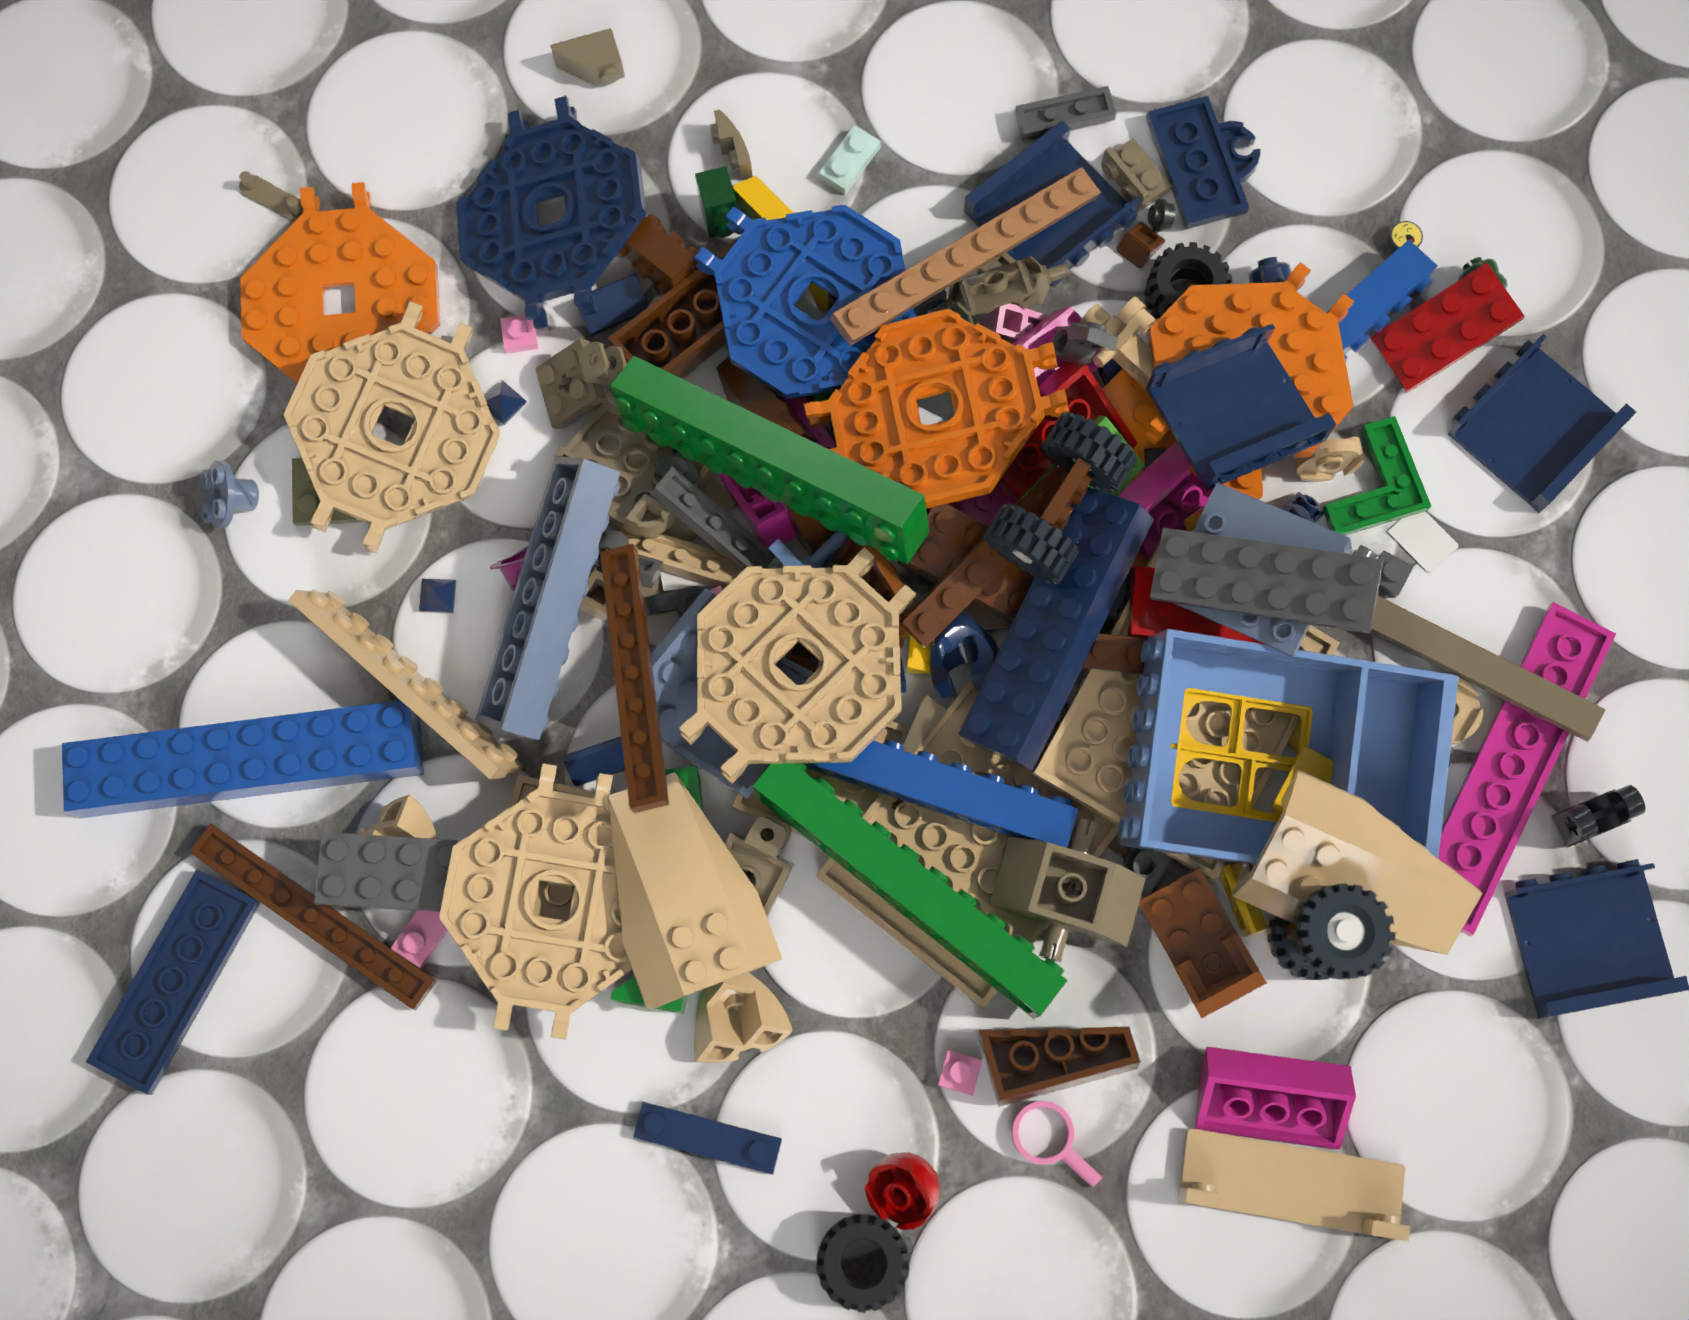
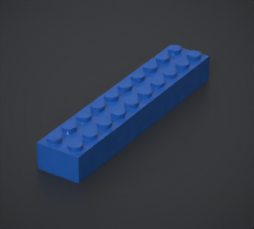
(241, 759)

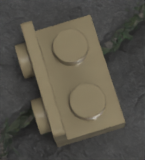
(1135, 174)

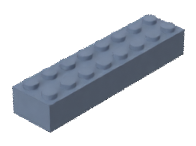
(548, 596)

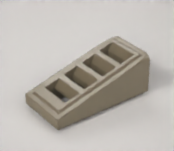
(924, 721)

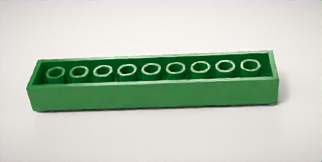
(772, 460)
(910, 887)

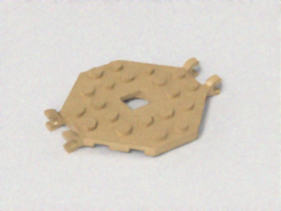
(371, 477)
(763, 709)
(494, 894)

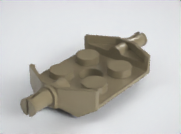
(1001, 286)

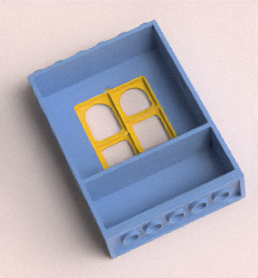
(1374, 720)

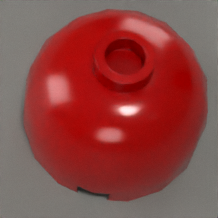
(903, 1189)

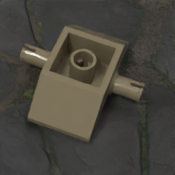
(1033, 882)

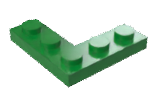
(1401, 490)

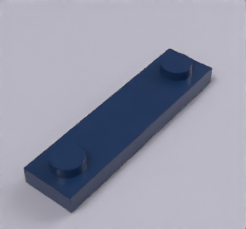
(707, 1138)

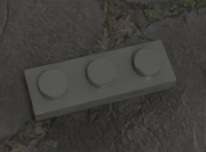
(1074, 109)

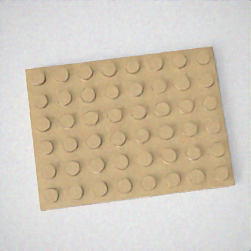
(1094, 737)
(959, 849)

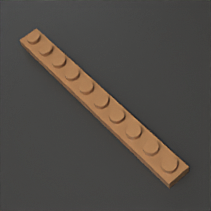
(964, 256)

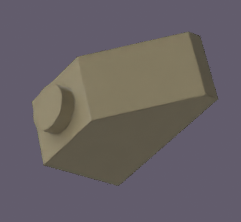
(590, 57)

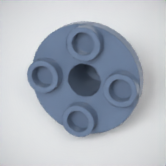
(226, 494)

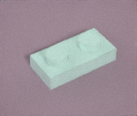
(849, 159)

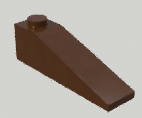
(759, 399)

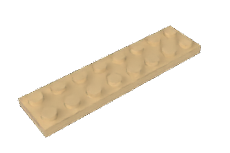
(407, 684)

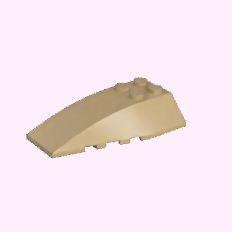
(1342, 839)
(683, 900)

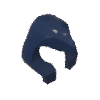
(959, 644)

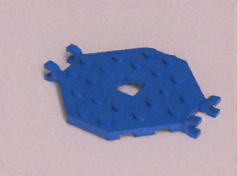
(770, 273)

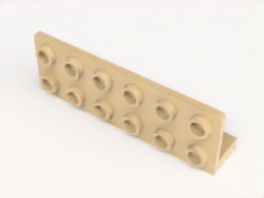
(1293, 1184)

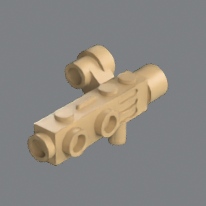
(1131, 351)

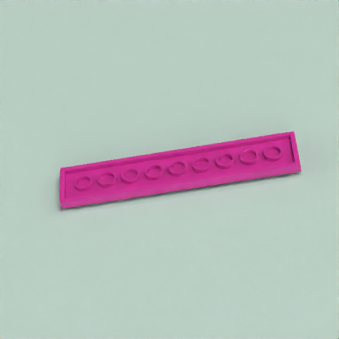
(1518, 757)

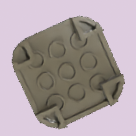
(633, 454)

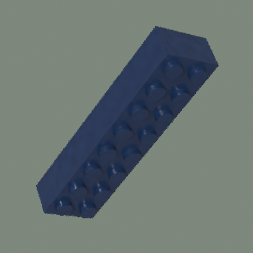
(1056, 631)

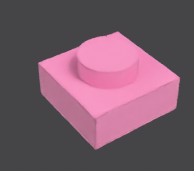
(518, 334)
(960, 1072)

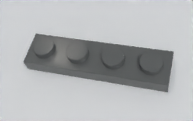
(711, 521)

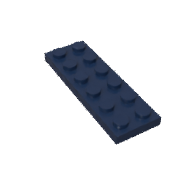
(173, 982)

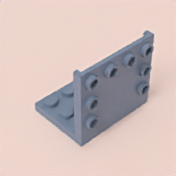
(1245, 517)
(677, 693)

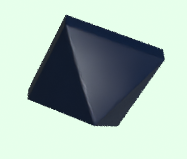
(504, 402)
(437, 595)

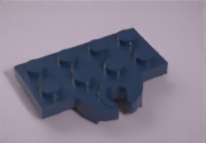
(1202, 160)

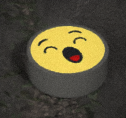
(1403, 232)

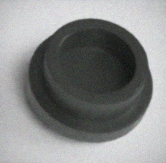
(1161, 215)
(1141, 862)

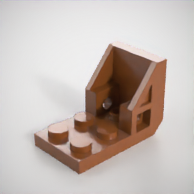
(1201, 942)

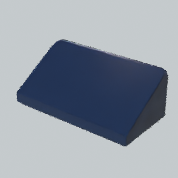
(615, 304)
(601, 758)

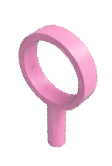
(1070, 1157)

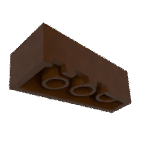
(658, 255)
(1054, 1059)

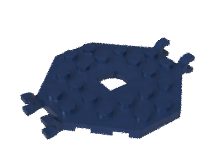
(540, 163)

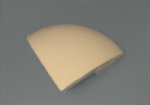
(403, 819)
(737, 1018)

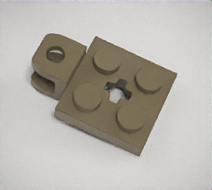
(589, 369)
(762, 857)

